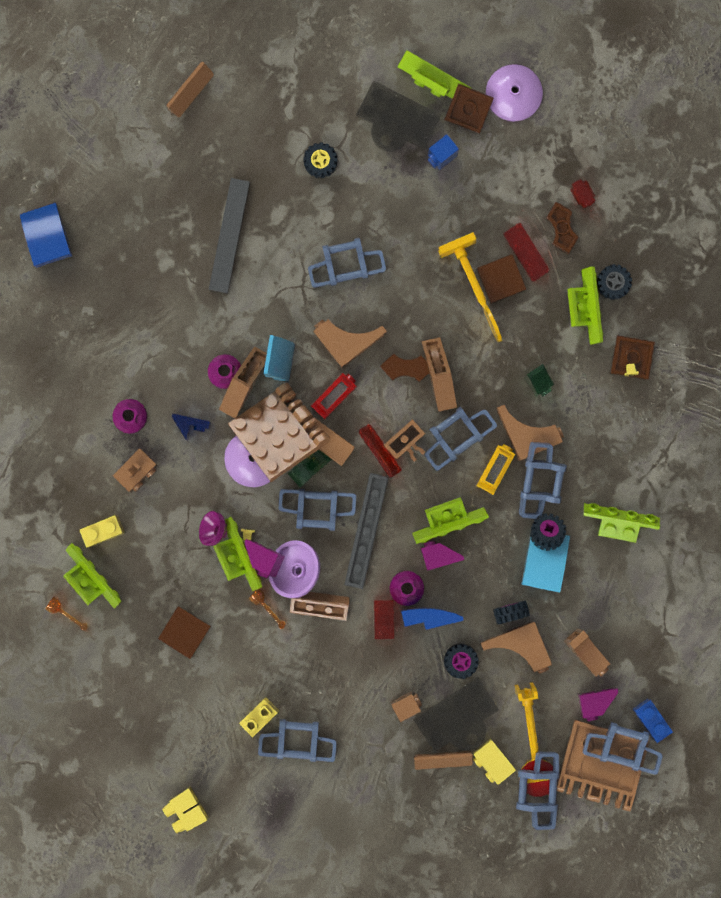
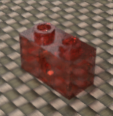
(384, 619)

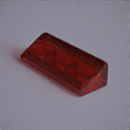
(526, 252)
(379, 451)

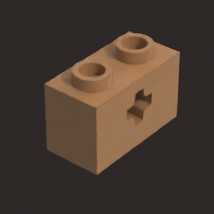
(406, 706)

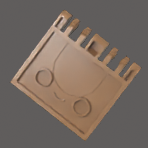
(277, 436)
(597, 773)

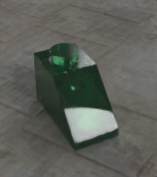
(539, 381)
(309, 468)

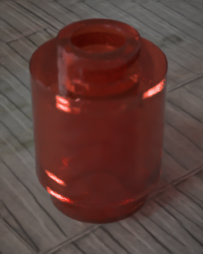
(583, 193)

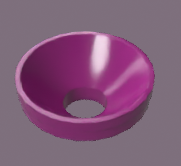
(213, 370)
(138, 421)
(212, 528)
(406, 577)

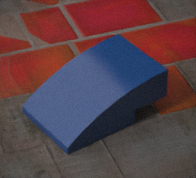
(45, 235)
(430, 617)

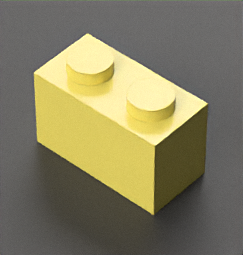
(102, 531)
(494, 762)

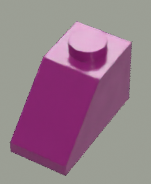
(439, 555)
(264, 559)
(596, 702)

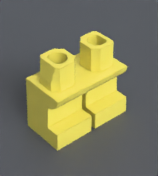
(259, 717)
(188, 819)

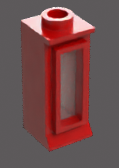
(334, 395)

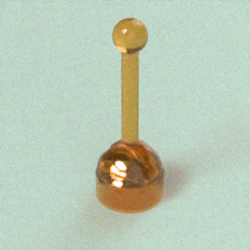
(258, 598)
(55, 606)

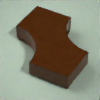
(560, 220)
(398, 367)

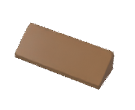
(190, 89)
(337, 448)
(321, 605)
(443, 760)

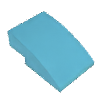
(279, 358)
(545, 568)

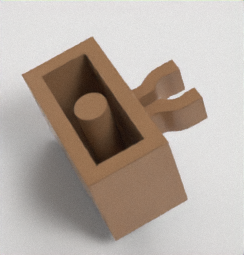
(404, 440)
(135, 471)

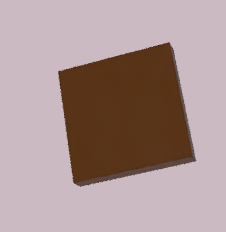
(469, 108)
(501, 279)
(632, 351)
(184, 632)

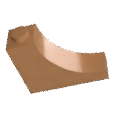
(345, 345)
(439, 374)
(243, 382)
(522, 435)
(524, 641)
(587, 652)

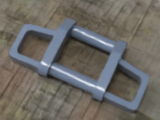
(334, 279)
(466, 444)
(316, 495)
(542, 496)
(297, 754)
(634, 764)
(551, 806)

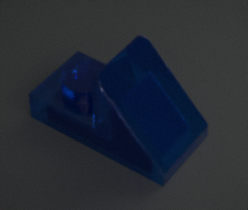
(184, 424)

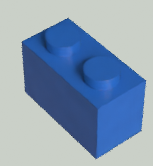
(442, 152)
(652, 720)

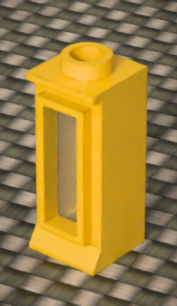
(496, 469)

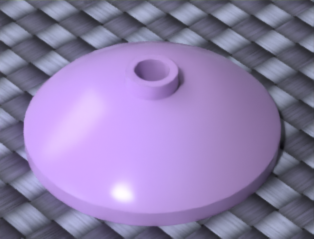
(512, 105)
(241, 468)
(288, 579)

